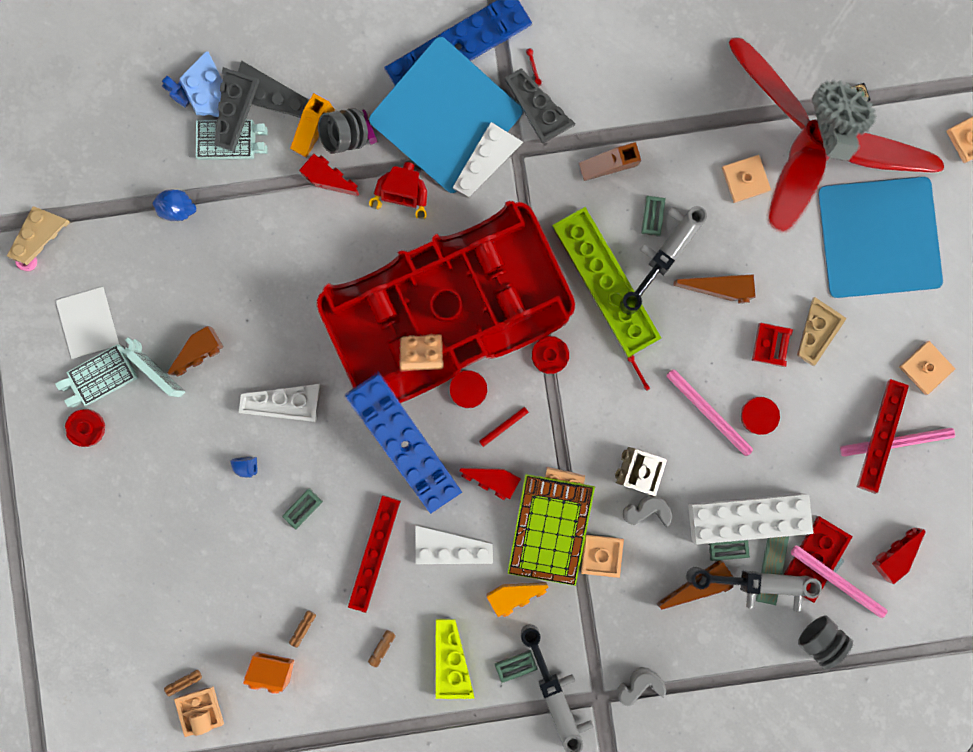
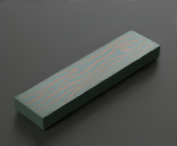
(773, 564)

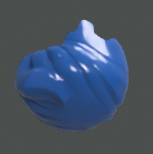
(174, 205)

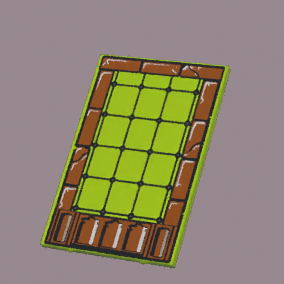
(551, 529)

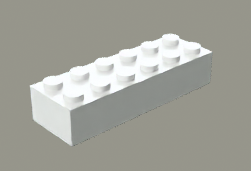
(750, 518)

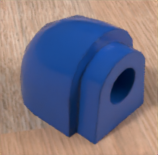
(245, 466)

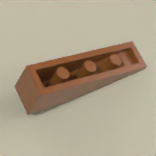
(732, 288)
(689, 593)

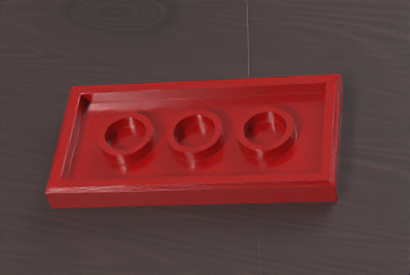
(825, 545)

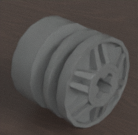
(342, 130)
(825, 642)

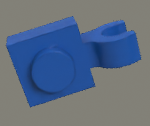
(176, 91)

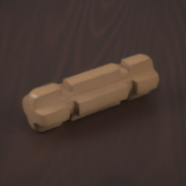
(302, 629)
(381, 648)
(183, 682)

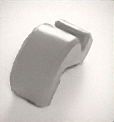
(646, 507)
(638, 683)

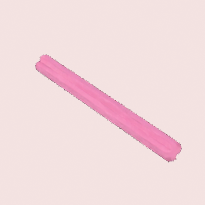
(709, 412)
(902, 441)
(839, 582)

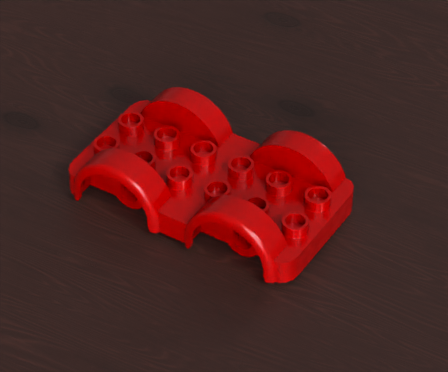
(475, 288)

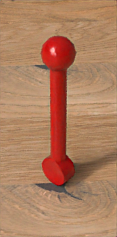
(529, 52)
(631, 359)

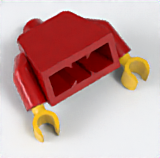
(402, 188)

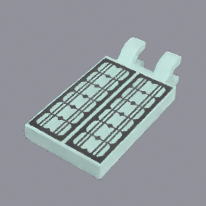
(245, 147)
(152, 370)
(97, 377)

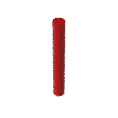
(504, 426)

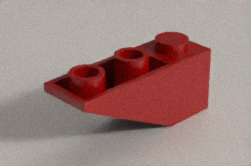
(323, 176)
(496, 479)
(900, 557)

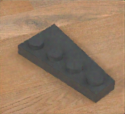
(273, 94)
(235, 102)
(543, 114)

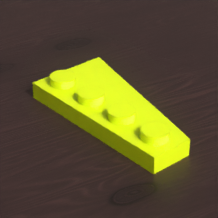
(451, 667)

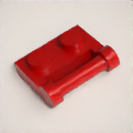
(766, 344)

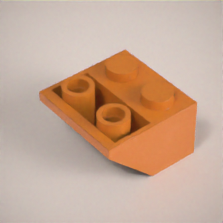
(269, 672)

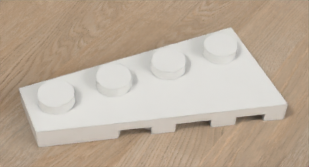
(488, 156)
(287, 403)
(447, 548)

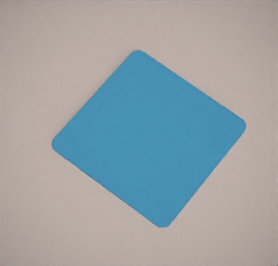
(443, 112)
(880, 237)

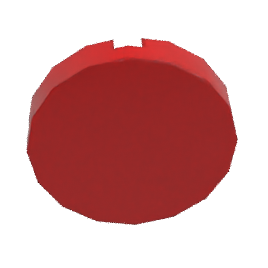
(550, 355)
(468, 389)
(760, 415)
(85, 428)

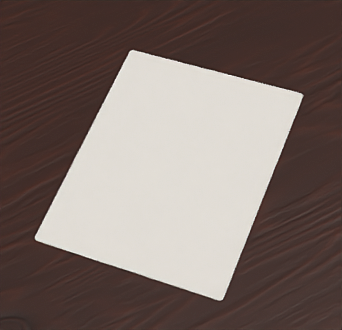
(87, 322)

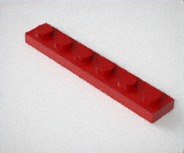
(882, 436)
(374, 554)

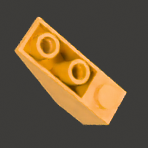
(307, 129)
(509, 596)

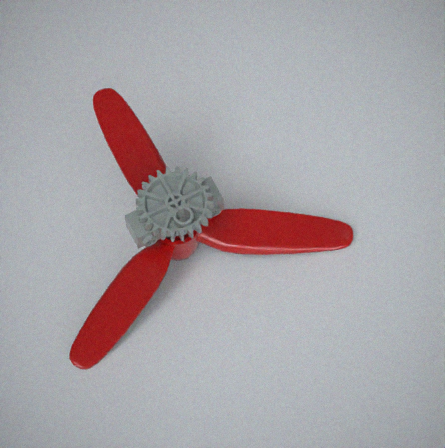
(836, 133)

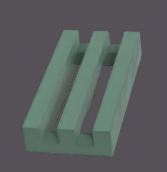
(660, 218)
(292, 508)
(712, 550)
(515, 666)

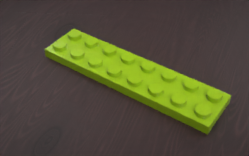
(605, 280)

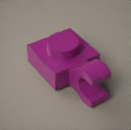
(371, 136)

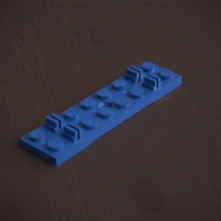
(475, 34)
(391, 427)

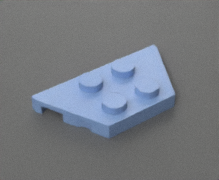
(203, 86)

